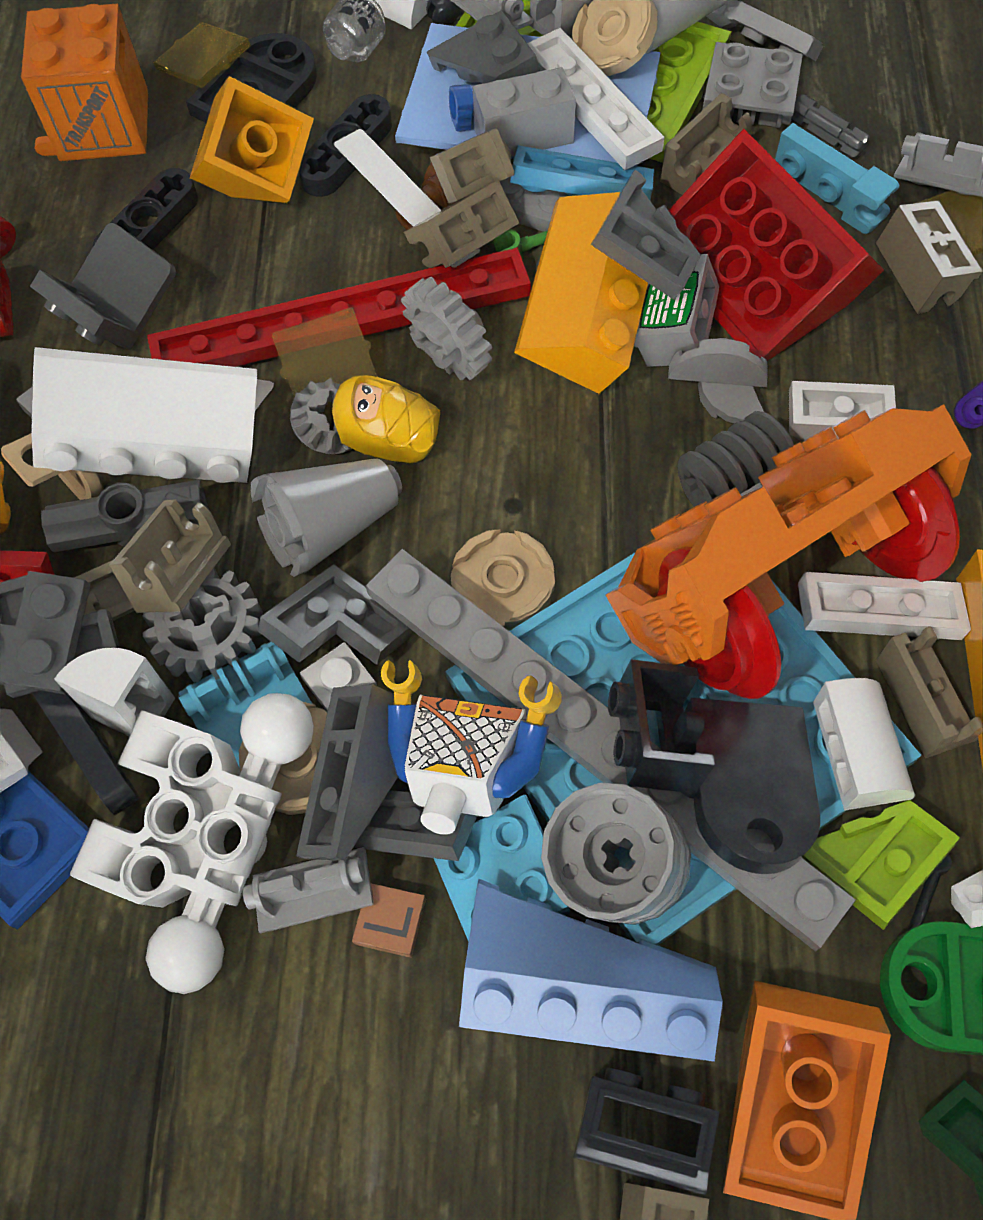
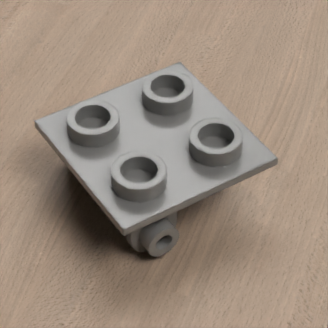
(755, 81)

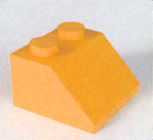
(251, 145)

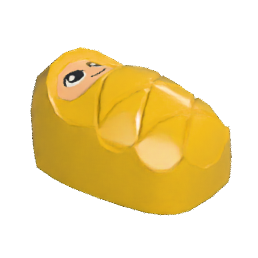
(384, 419)

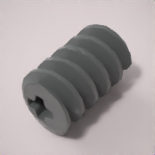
(732, 458)

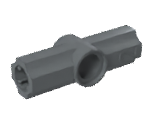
(99, 518)

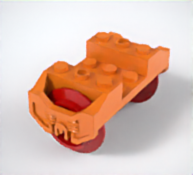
(704, 580)

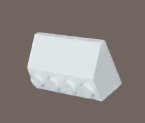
(142, 416)

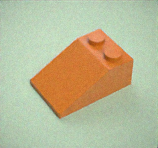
(806, 1101)

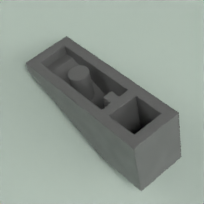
(350, 772)

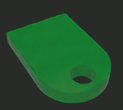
(953, 967)

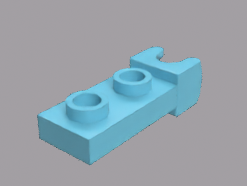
(836, 178)

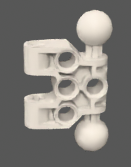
(188, 948)

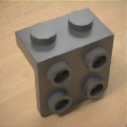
(112, 289)

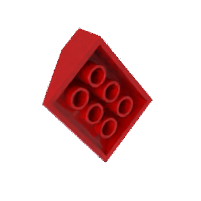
(771, 247)

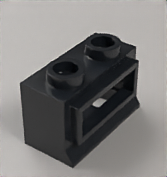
(661, 690)
(640, 1158)

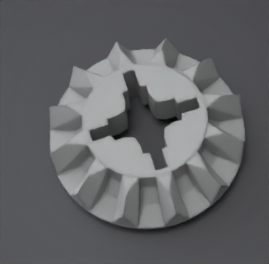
(313, 427)

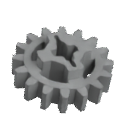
(446, 328)
(228, 618)

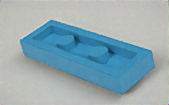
(572, 174)

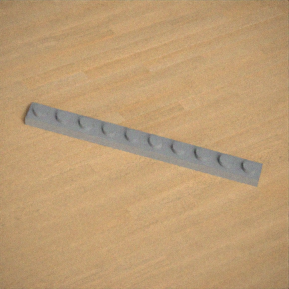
(582, 728)

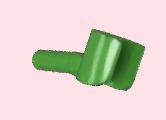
(511, 239)

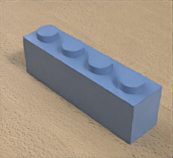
(582, 984)

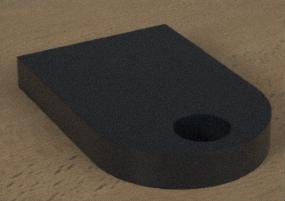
(261, 69)
(757, 782)

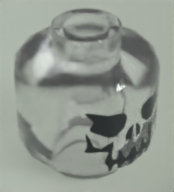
(354, 29)

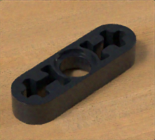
(338, 167)
(169, 189)
(88, 750)

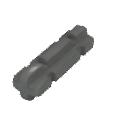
(830, 127)

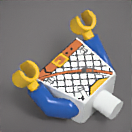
(464, 752)

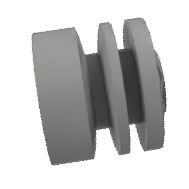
(582, 862)

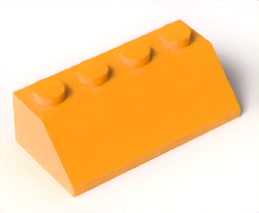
(581, 301)

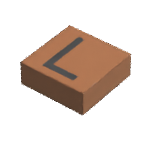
(391, 922)

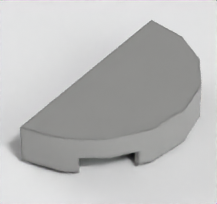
(720, 362)
(728, 400)

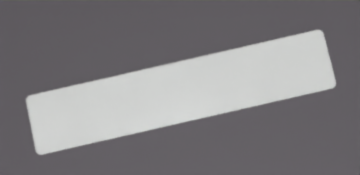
(389, 180)

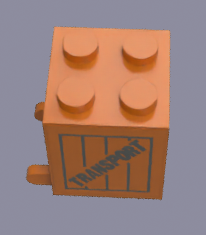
(85, 83)

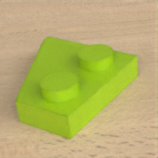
(883, 858)

